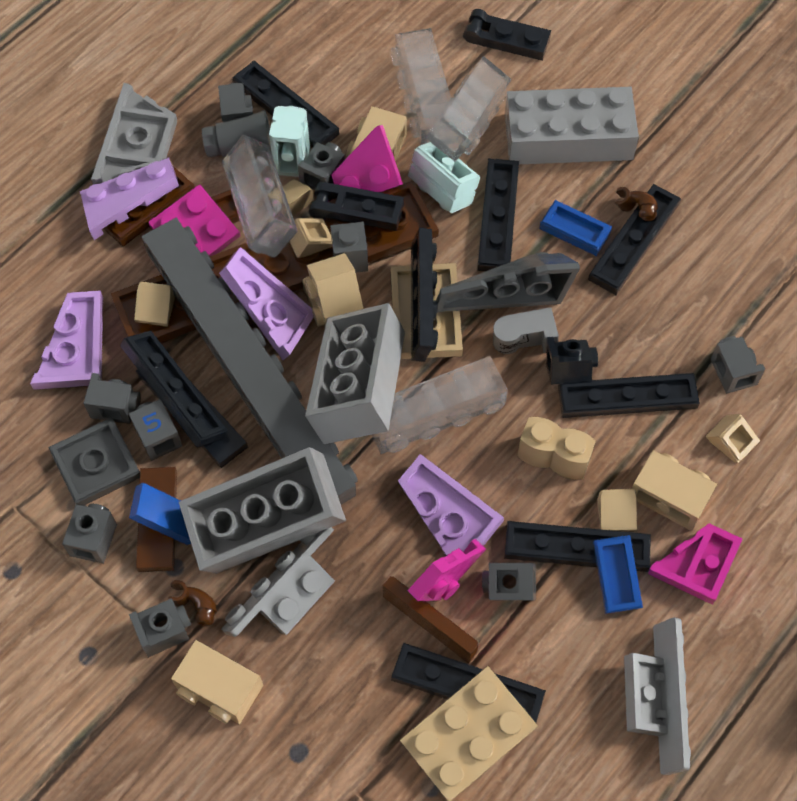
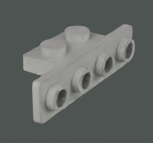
(287, 591)
(658, 696)

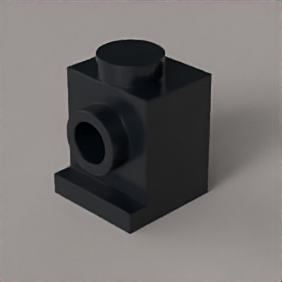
(570, 361)

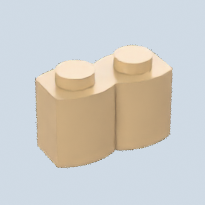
(563, 450)

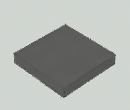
(95, 462)

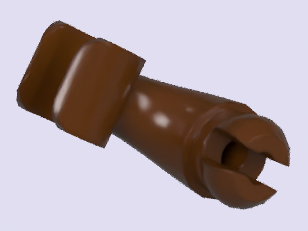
(645, 201)
(202, 601)

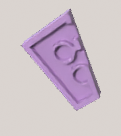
(118, 196)
(268, 302)
(75, 345)
(448, 507)

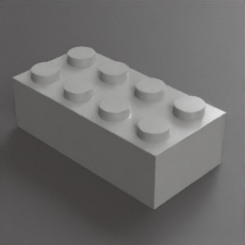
(571, 125)
(356, 374)
(262, 511)

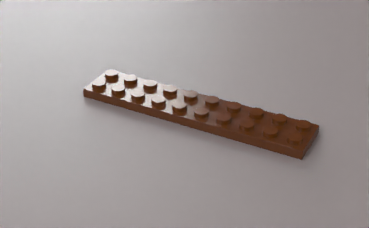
(286, 265)

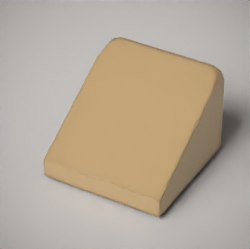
(298, 195)
(311, 237)
(154, 303)
(733, 437)
(617, 510)

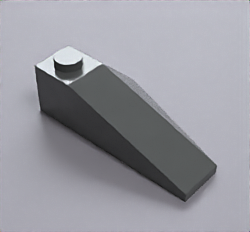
(521, 283)

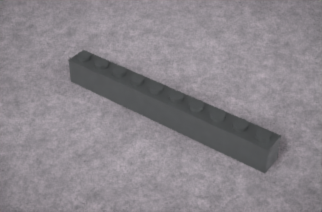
(240, 349)

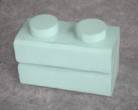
(289, 139)
(443, 179)

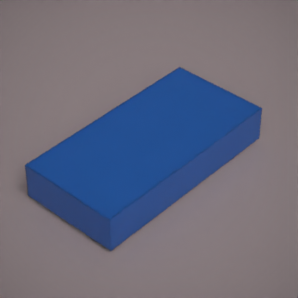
(575, 227)
(159, 512)
(617, 574)

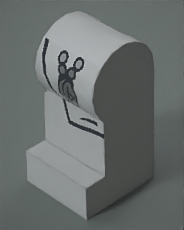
(524, 330)

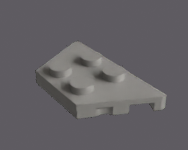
(136, 136)

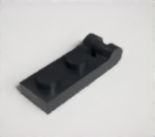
(506, 35)
(357, 206)

